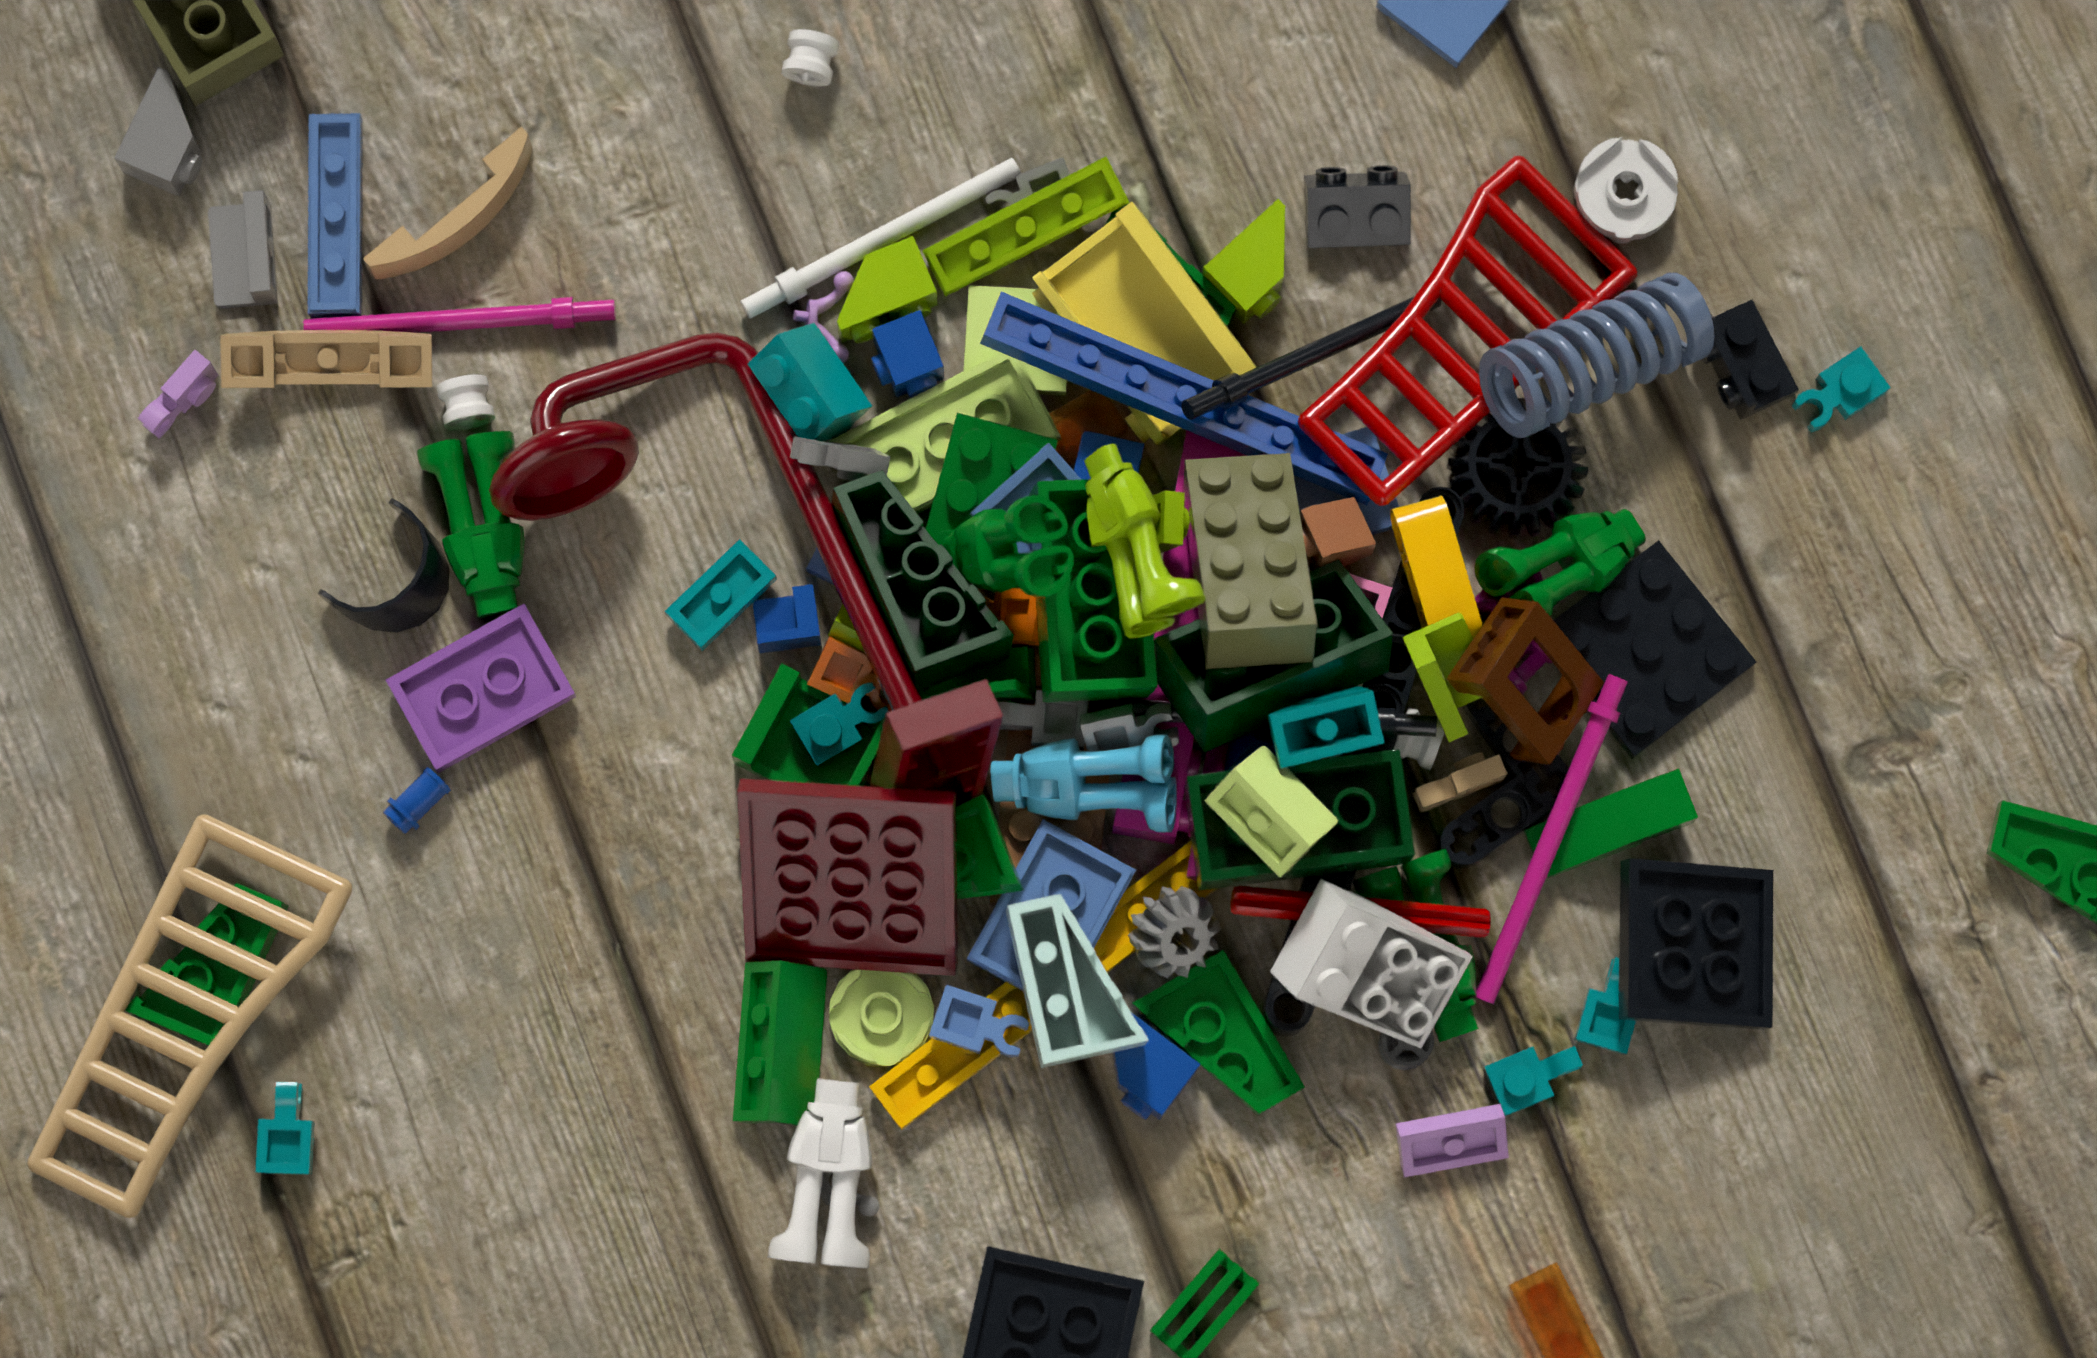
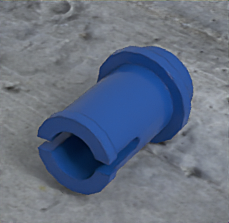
(416, 801)

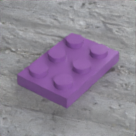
(480, 688)

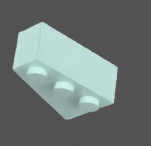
(1066, 989)

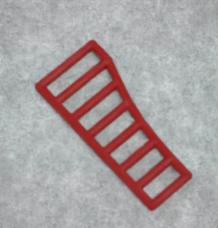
(1412, 323)

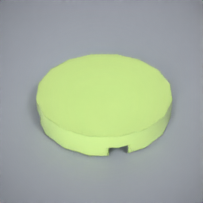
(881, 1016)

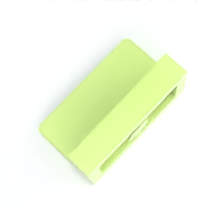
(1271, 810)

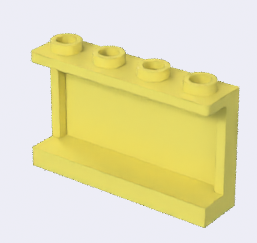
(1139, 294)

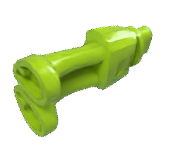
(1123, 519)

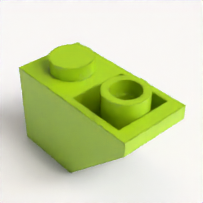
(886, 288)

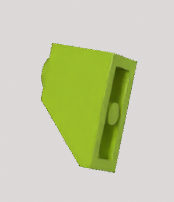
(1252, 265)

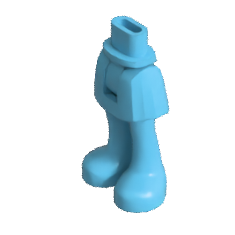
(1054, 780)

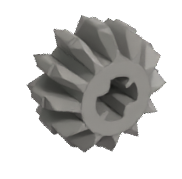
(1174, 931)

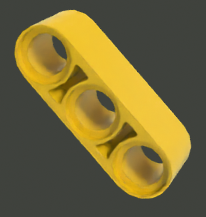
(1434, 563)

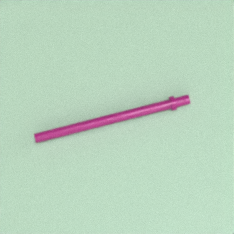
(1602, 715)

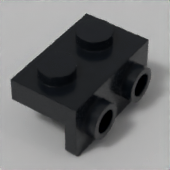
(1358, 207)

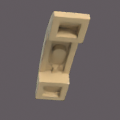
(404, 254)
(326, 358)

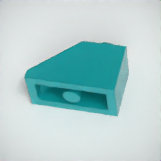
(1325, 726)

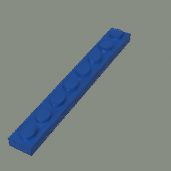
(1159, 389)

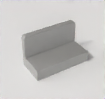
(243, 253)

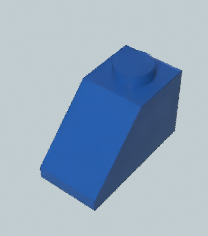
(1152, 1074)

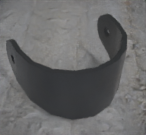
(416, 601)

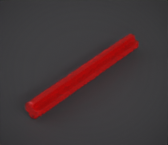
(1431, 917)

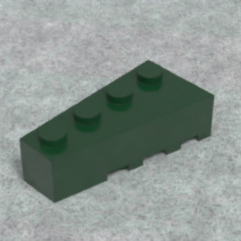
(922, 595)

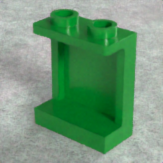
(778, 754)

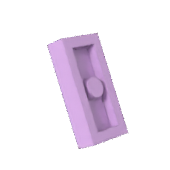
(1452, 1140)

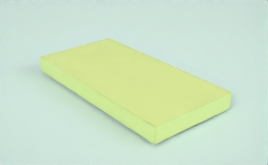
(921, 427)

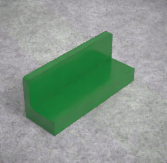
(779, 1041)

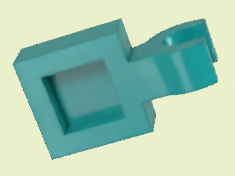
(1599, 1017)
(1524, 1080)
(285, 1142)

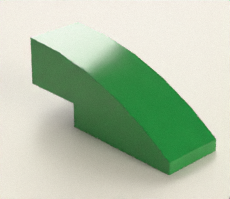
(1620, 821)

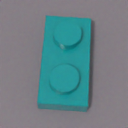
(720, 595)

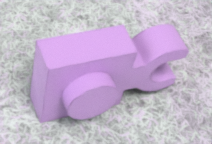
(186, 387)

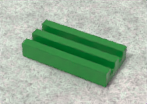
(1234, 1272)

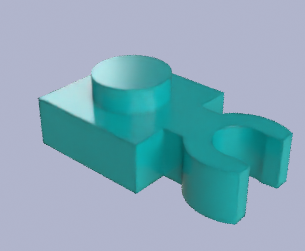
(1845, 385)
(832, 726)

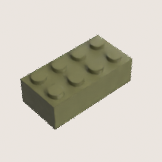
(210, 41)
(1249, 561)

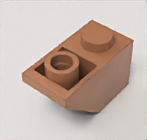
(1335, 532)

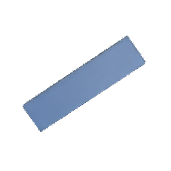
(335, 215)

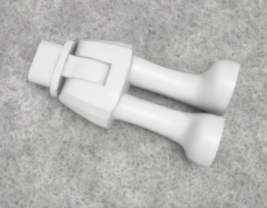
(835, 1141)

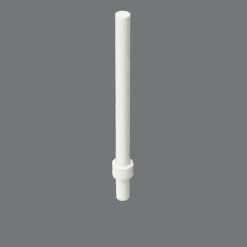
(793, 284)

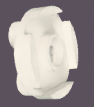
(1627, 160)

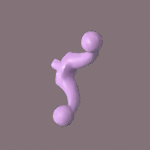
(843, 282)

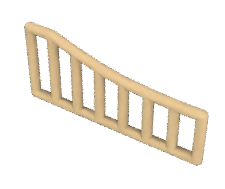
(235, 1019)

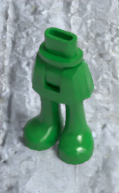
(1587, 547)
(988, 553)
(485, 555)
(1423, 880)

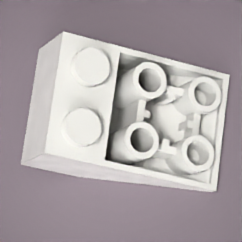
(1369, 965)

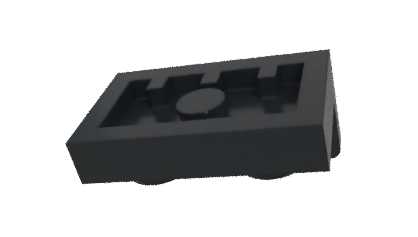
(1748, 362)

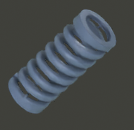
(1586, 330)

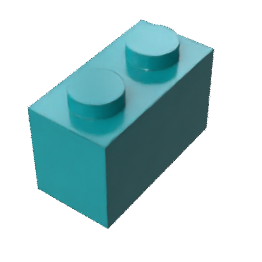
(809, 384)

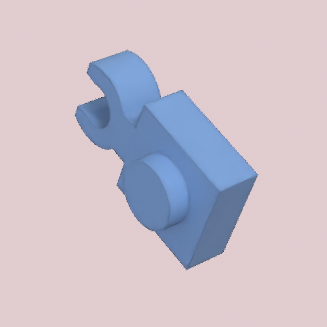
(968, 1020)

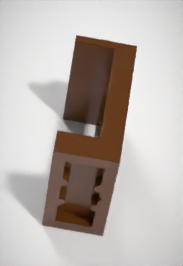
(1493, 655)

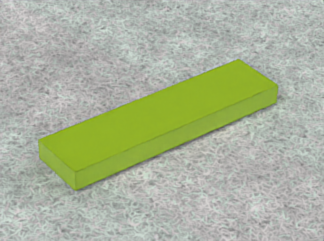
(1026, 226)

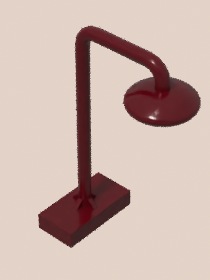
(571, 464)

